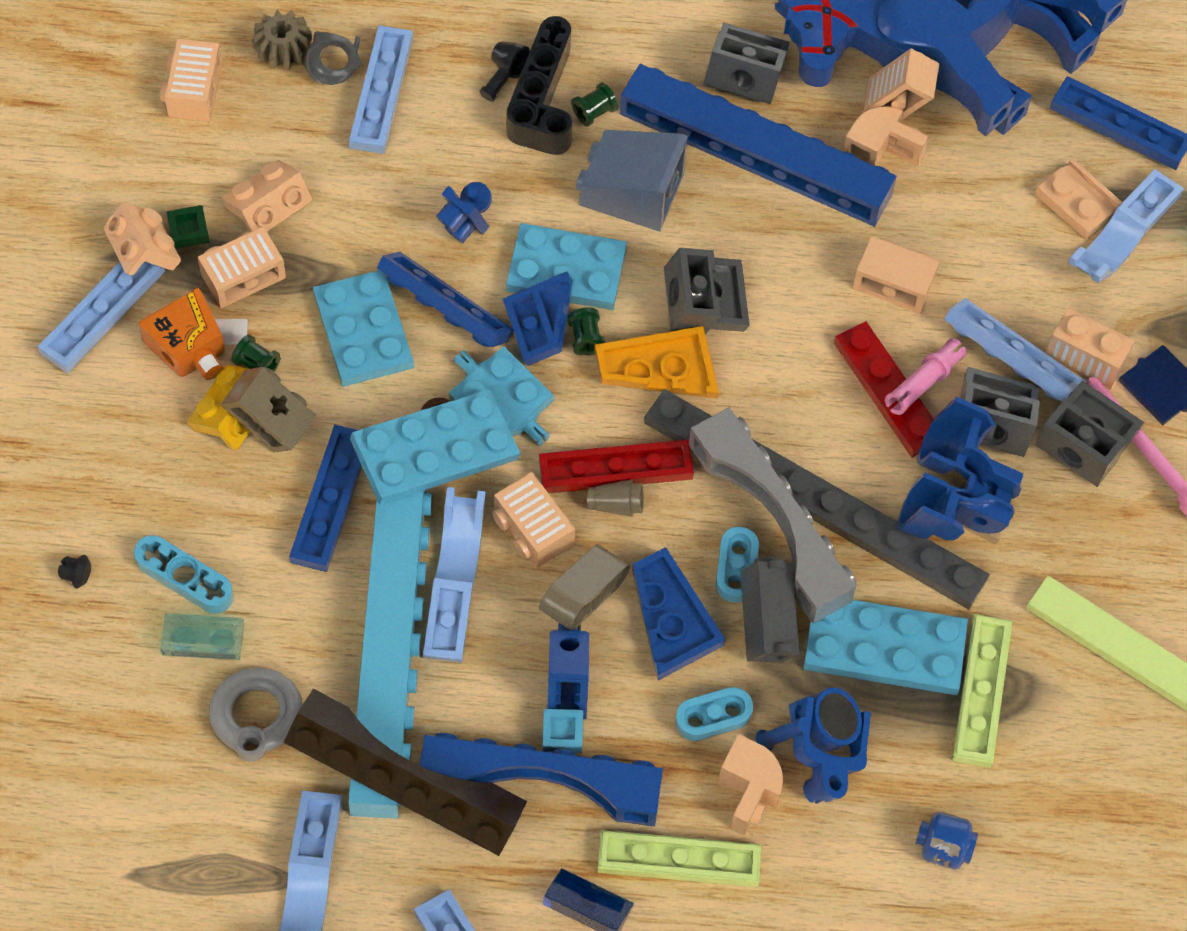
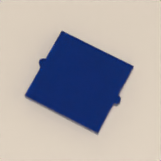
(1158, 384)

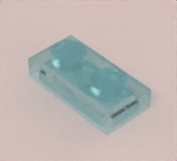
(202, 636)

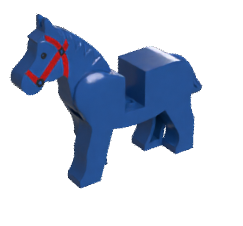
(951, 33)

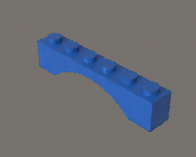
(621, 789)

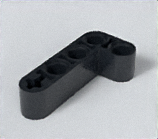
(543, 81)

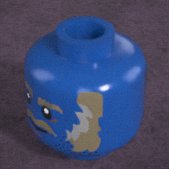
(947, 840)

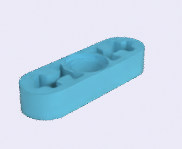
(177, 558)

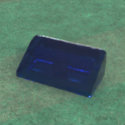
(587, 902)

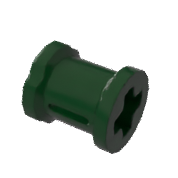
(594, 104)
(585, 330)
(254, 355)

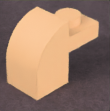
(882, 131)
(757, 775)

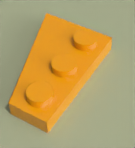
(660, 362)

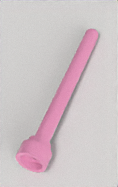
(1152, 454)

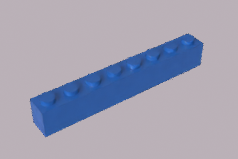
(758, 144)

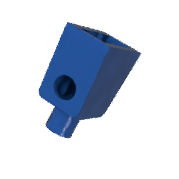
(568, 664)

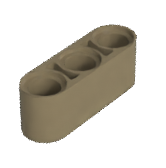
(584, 587)

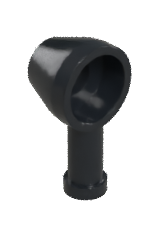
(510, 60)

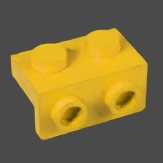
(212, 418)

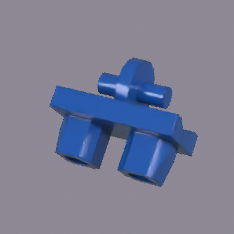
(463, 214)

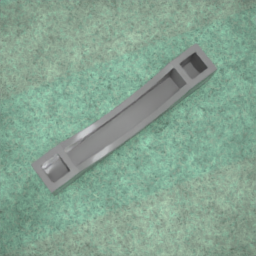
(730, 453)

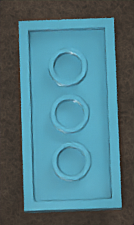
(434, 446)
(889, 646)

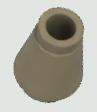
(617, 498)

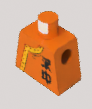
(185, 336)

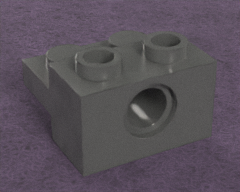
(746, 63)
(705, 291)
(1010, 404)
(1088, 433)

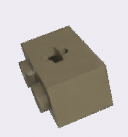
(268, 409)

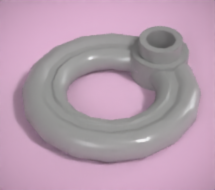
(266, 739)

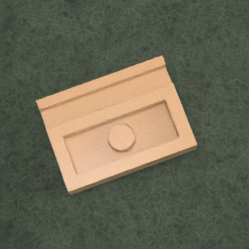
(1078, 198)

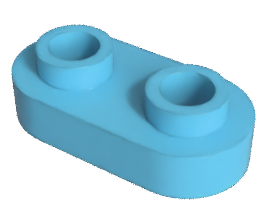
(731, 563)
(711, 711)

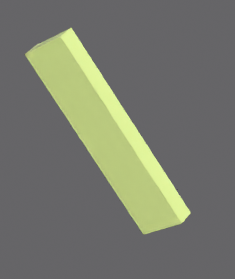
(982, 691)
(679, 858)

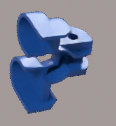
(985, 501)

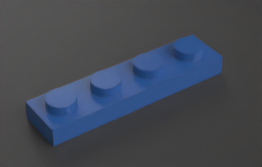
(1120, 122)
(438, 294)
(327, 503)

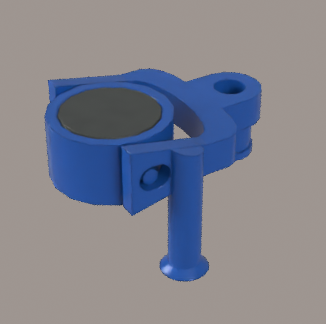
(818, 727)

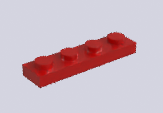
(880, 377)
(600, 466)

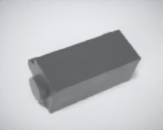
(769, 610)

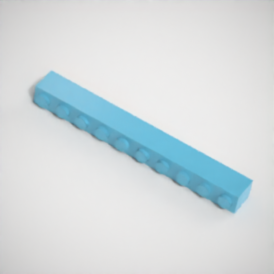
(390, 636)

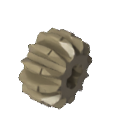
(282, 39)

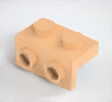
(268, 196)
(140, 237)

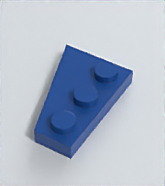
(673, 615)

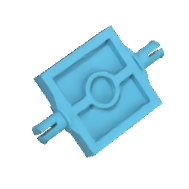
(514, 387)

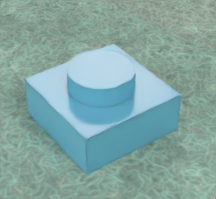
(562, 730)

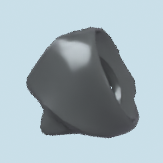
(320, 72)

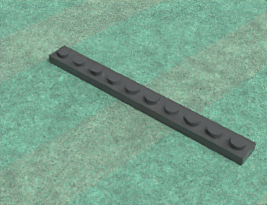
(845, 514)

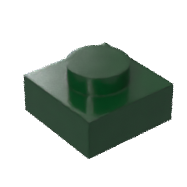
(188, 226)

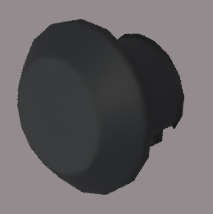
(75, 570)

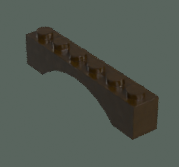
(468, 808)

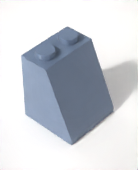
(634, 175)

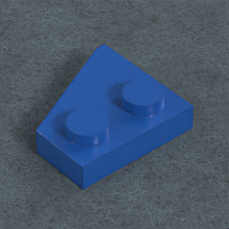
(540, 317)

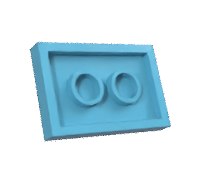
(590, 260)
(363, 328)

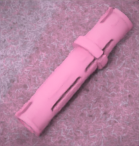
(934, 368)

